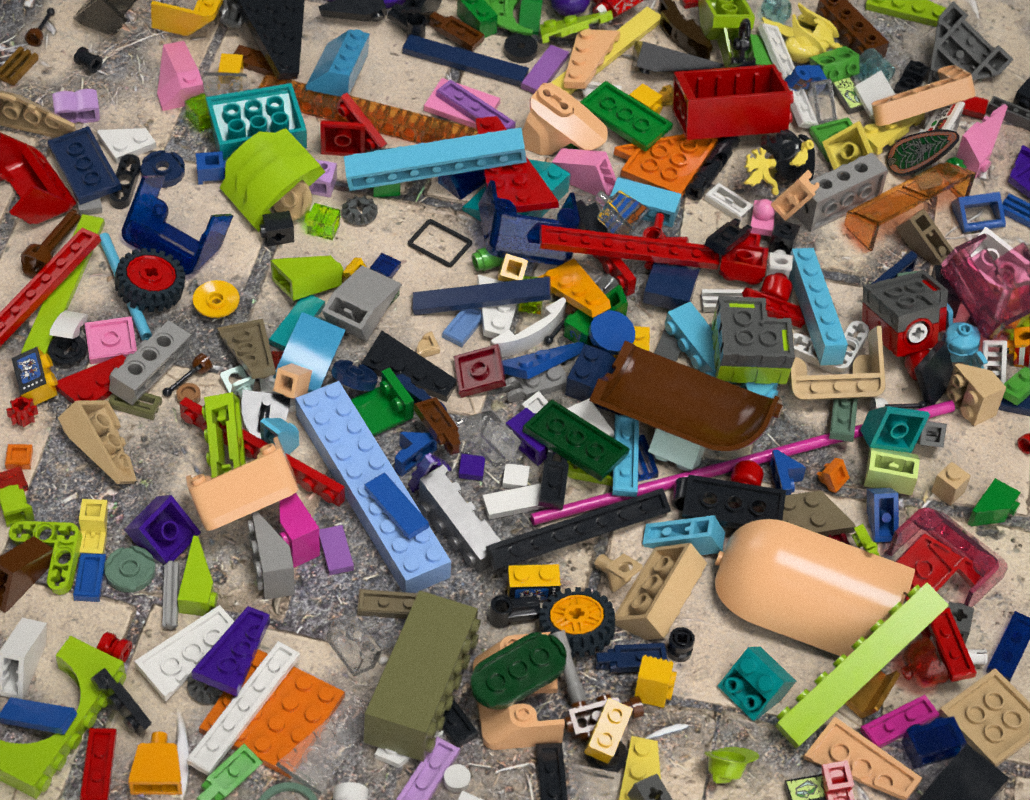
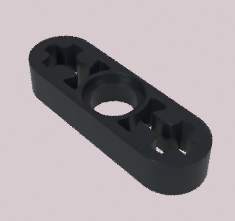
(127, 189)

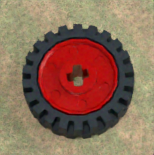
(149, 280)

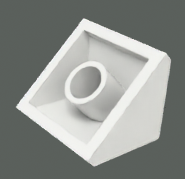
(873, 89)

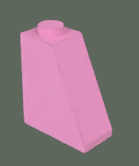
(587, 169)

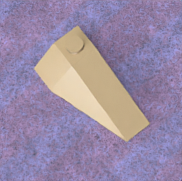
(29, 116)
(95, 431)

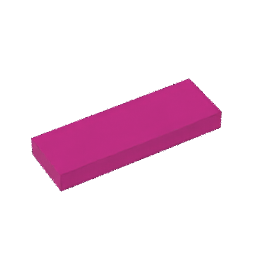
(894, 724)

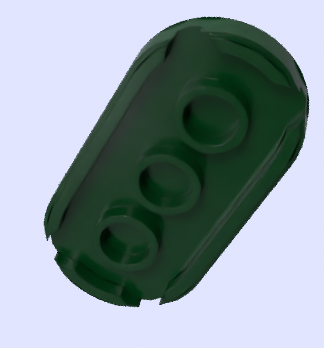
(518, 670)

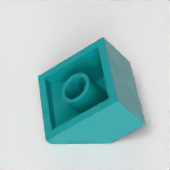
(893, 428)

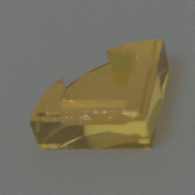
(667, 93)

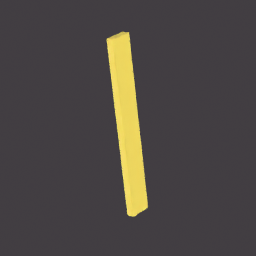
(629, 33)

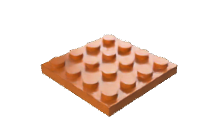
(286, 718)

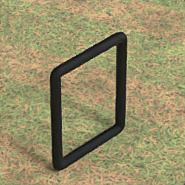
(456, 258)

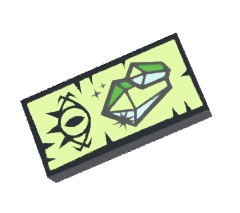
(805, 788)

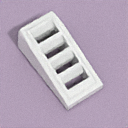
(1003, 354)

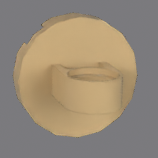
(296, 201)

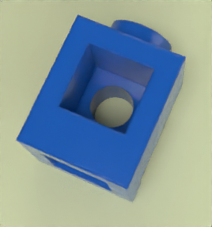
(210, 166)

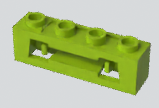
(227, 411)

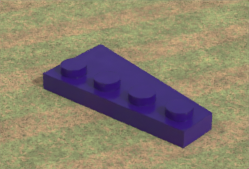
(233, 654)

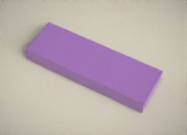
(545, 68)

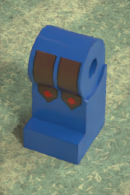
(803, 75)

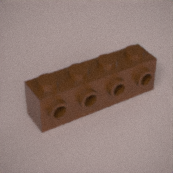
(852, 26)

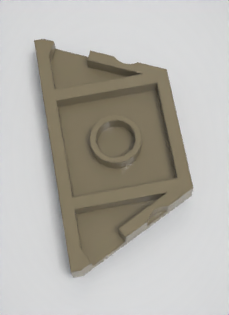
(816, 513)

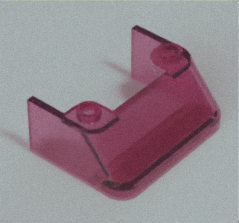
(954, 259)
(998, 285)
(950, 533)

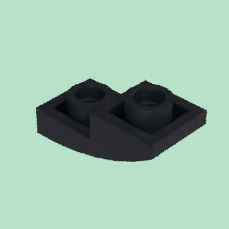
(912, 77)

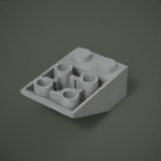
(361, 302)
(270, 559)

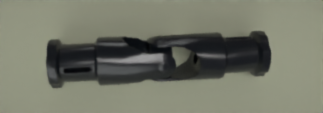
(712, 166)

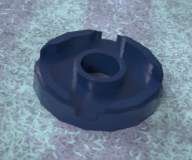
(158, 159)
(355, 377)

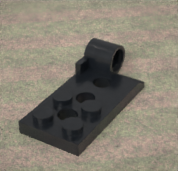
(691, 491)

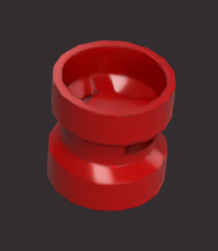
(115, 647)

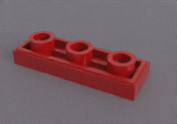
(348, 109)

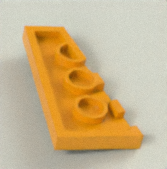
(577, 288)

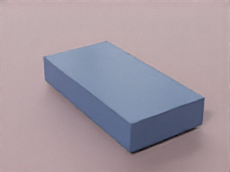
(463, 326)

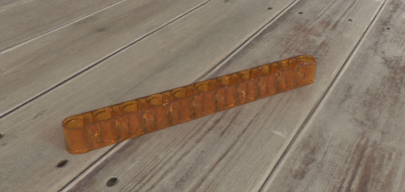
(385, 118)

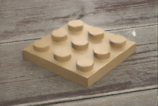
(991, 717)

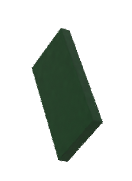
(576, 440)

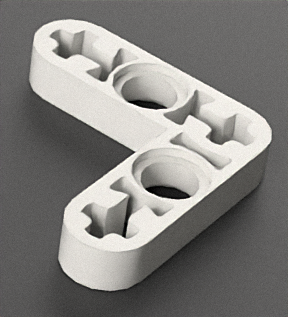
(804, 342)

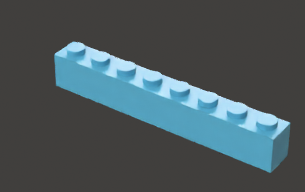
(435, 159)

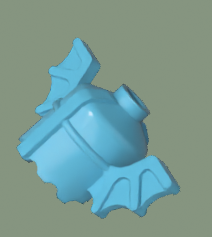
(963, 342)

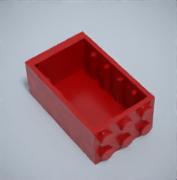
(731, 101)

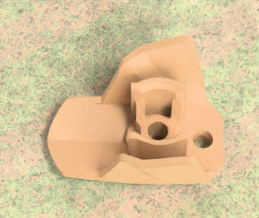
(560, 121)

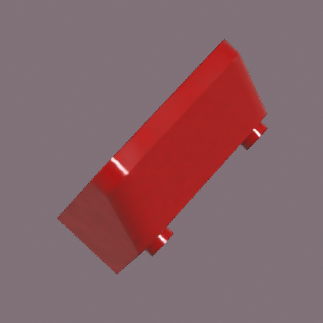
(34, 180)

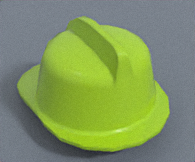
(729, 763)

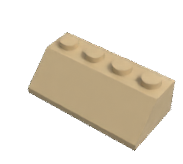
(660, 591)

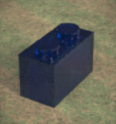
(933, 741)

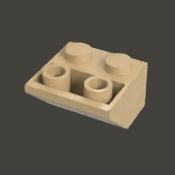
(975, 392)

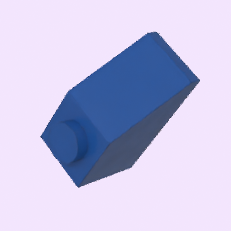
(882, 513)

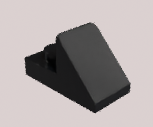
(588, 217)

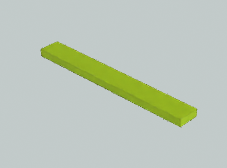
(62, 296)

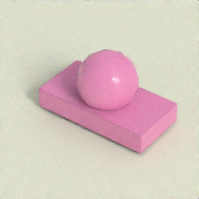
(762, 218)

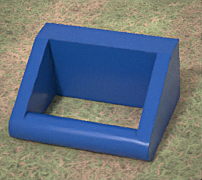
(988, 199)

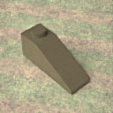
(924, 237)

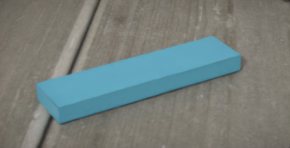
(626, 472)

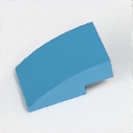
(312, 347)

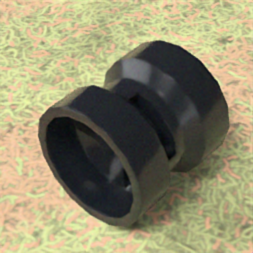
(680, 644)

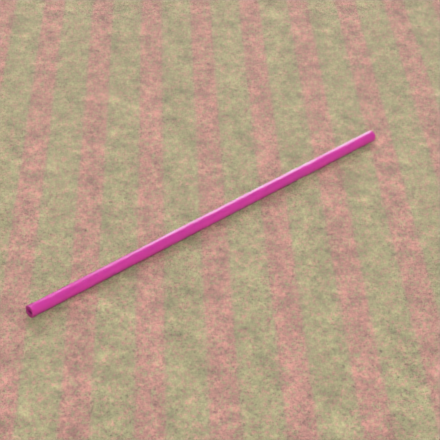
(710, 471)

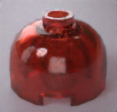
(923, 665)

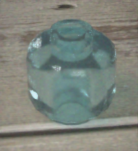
(776, 10)

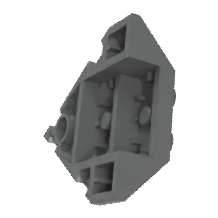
(964, 47)

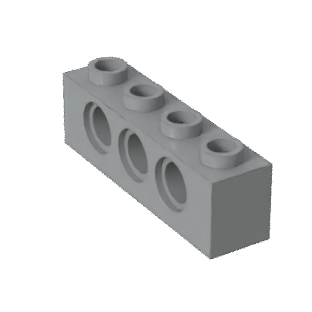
(149, 362)

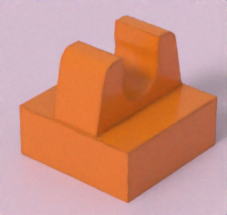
(834, 475)

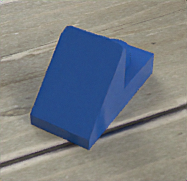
(414, 448)
(785, 471)

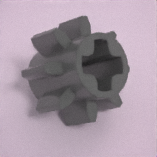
(606, 283)

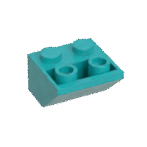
(756, 682)

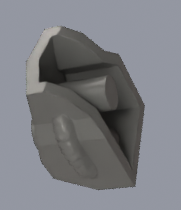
(230, 15)

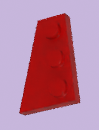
(89, 383)

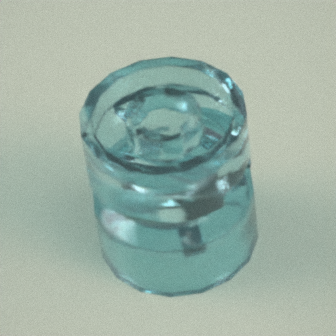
(872, 62)

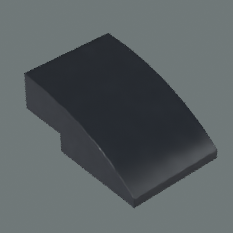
(967, 778)

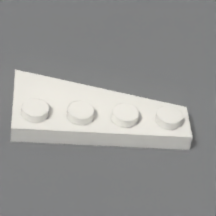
(174, 659)

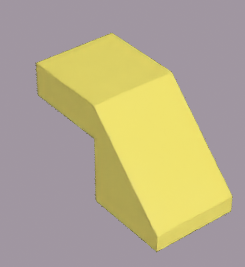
(93, 526)

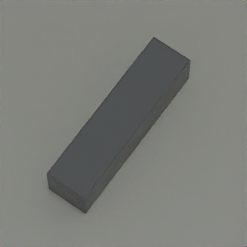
(1014, 114)

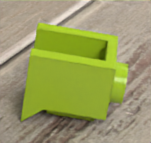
(15, 505)

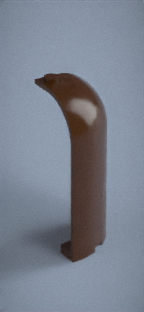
(684, 401)

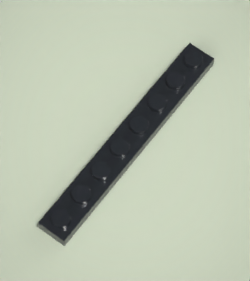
(577, 529)

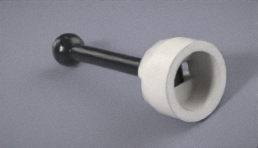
(878, 402)

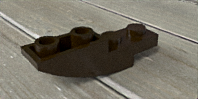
(683, 32)

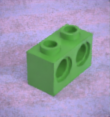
(837, 63)

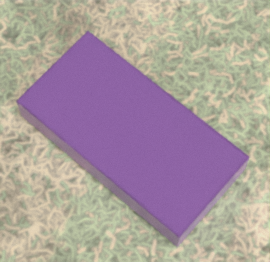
(335, 550)

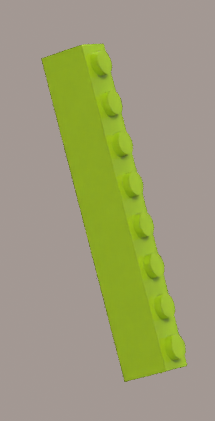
(861, 665)

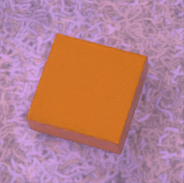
(19, 455)

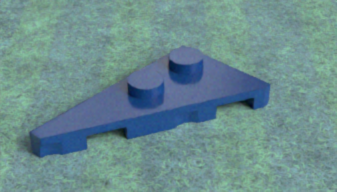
(536, 363)

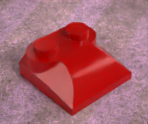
(744, 264)

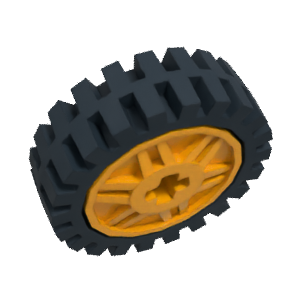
(583, 616)

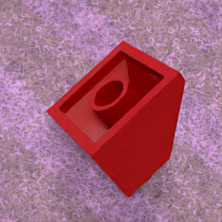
(342, 138)

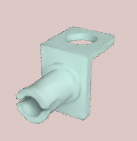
(237, 388)

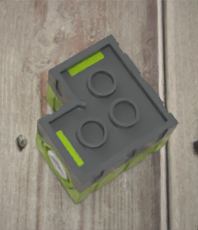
(750, 343)

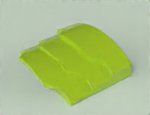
(265, 171)

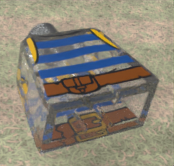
(620, 212)

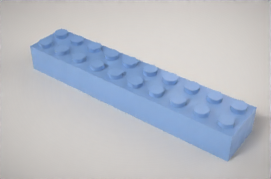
(356, 459)

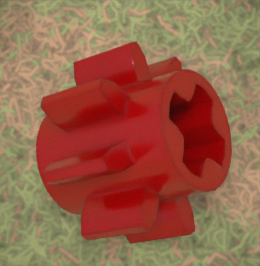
(22, 411)

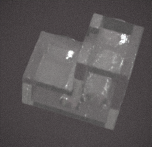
(489, 437)

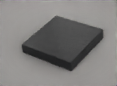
(934, 373)

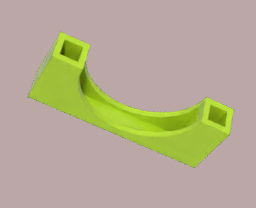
(32, 765)

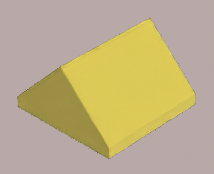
(847, 145)

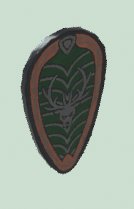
(920, 150)

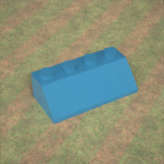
(340, 64)

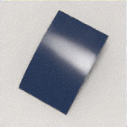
(670, 285)

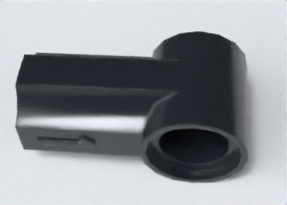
(410, 22)
(512, 610)

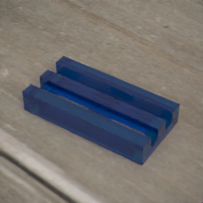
(650, 461)

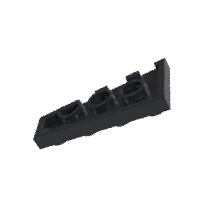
(392, 354)

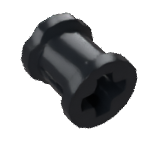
(88, 60)

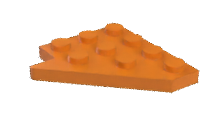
(667, 163)

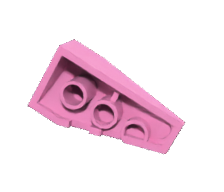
(178, 76)
(979, 141)

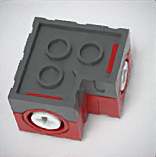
(908, 310)

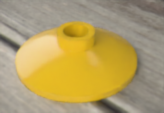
(215, 292)

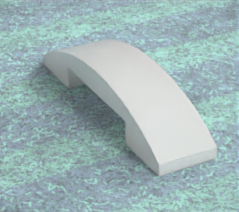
(533, 335)

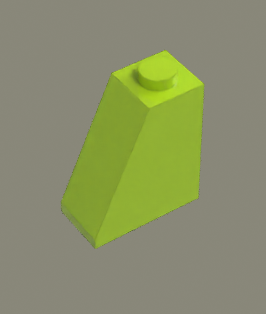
(306, 275)

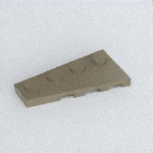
(250, 347)

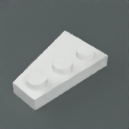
(495, 318)

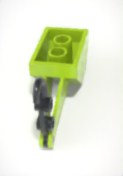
(726, 21)

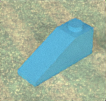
(702, 532)

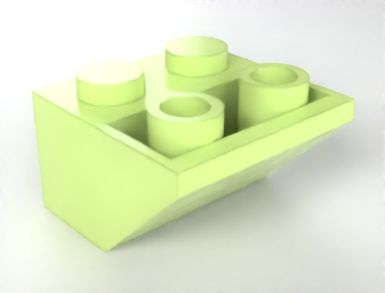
(892, 470)

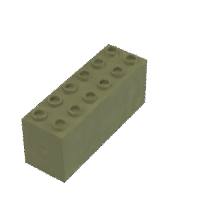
(421, 676)

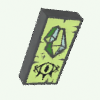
(845, 93)

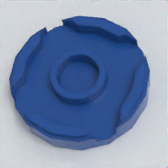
(610, 331)

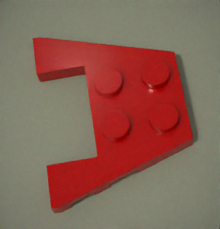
(935, 565)

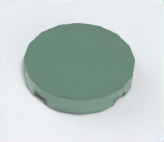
(130, 569)

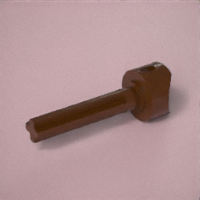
(39, 255)

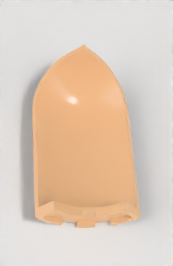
(808, 584)

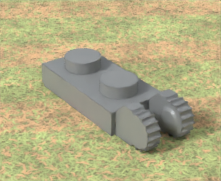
(545, 382)

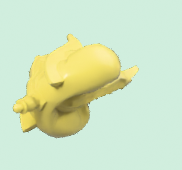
(809, 35)

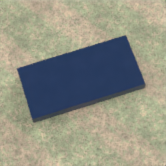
(84, 165)

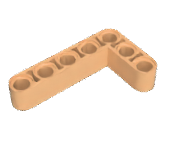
(953, 87)

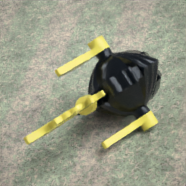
(788, 157)

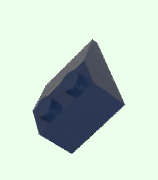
(589, 366)

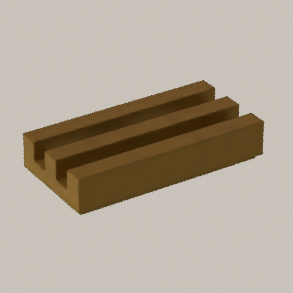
(13, 64)

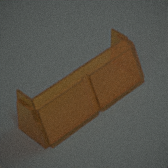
(866, 218)

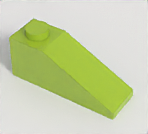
(197, 587)

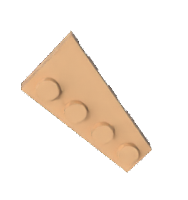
(587, 55)
(866, 760)

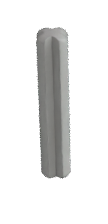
(170, 595)

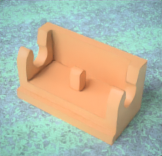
(795, 196)

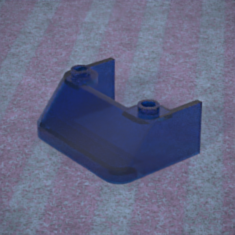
(147, 228)
(519, 234)

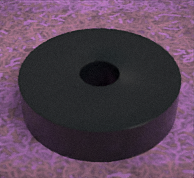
(520, 48)

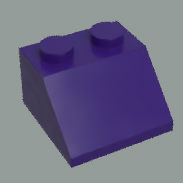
(163, 529)

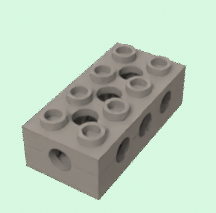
(842, 191)

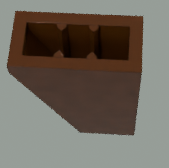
(21, 569)

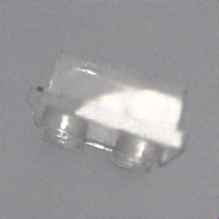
(224, 83)

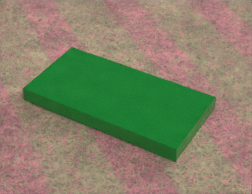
(626, 116)

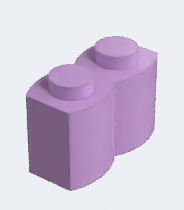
(77, 106)

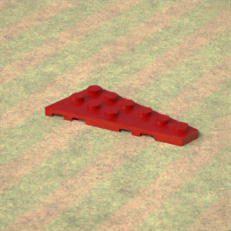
(517, 182)

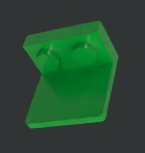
(385, 405)

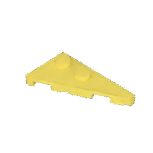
(887, 134)

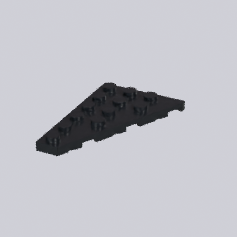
(277, 31)

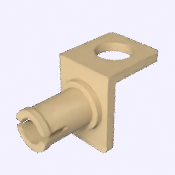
(618, 570)

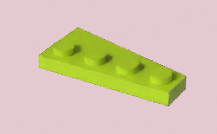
(913, 10)

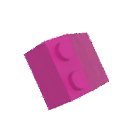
(299, 530)

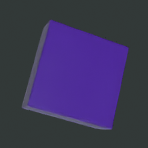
(471, 467)

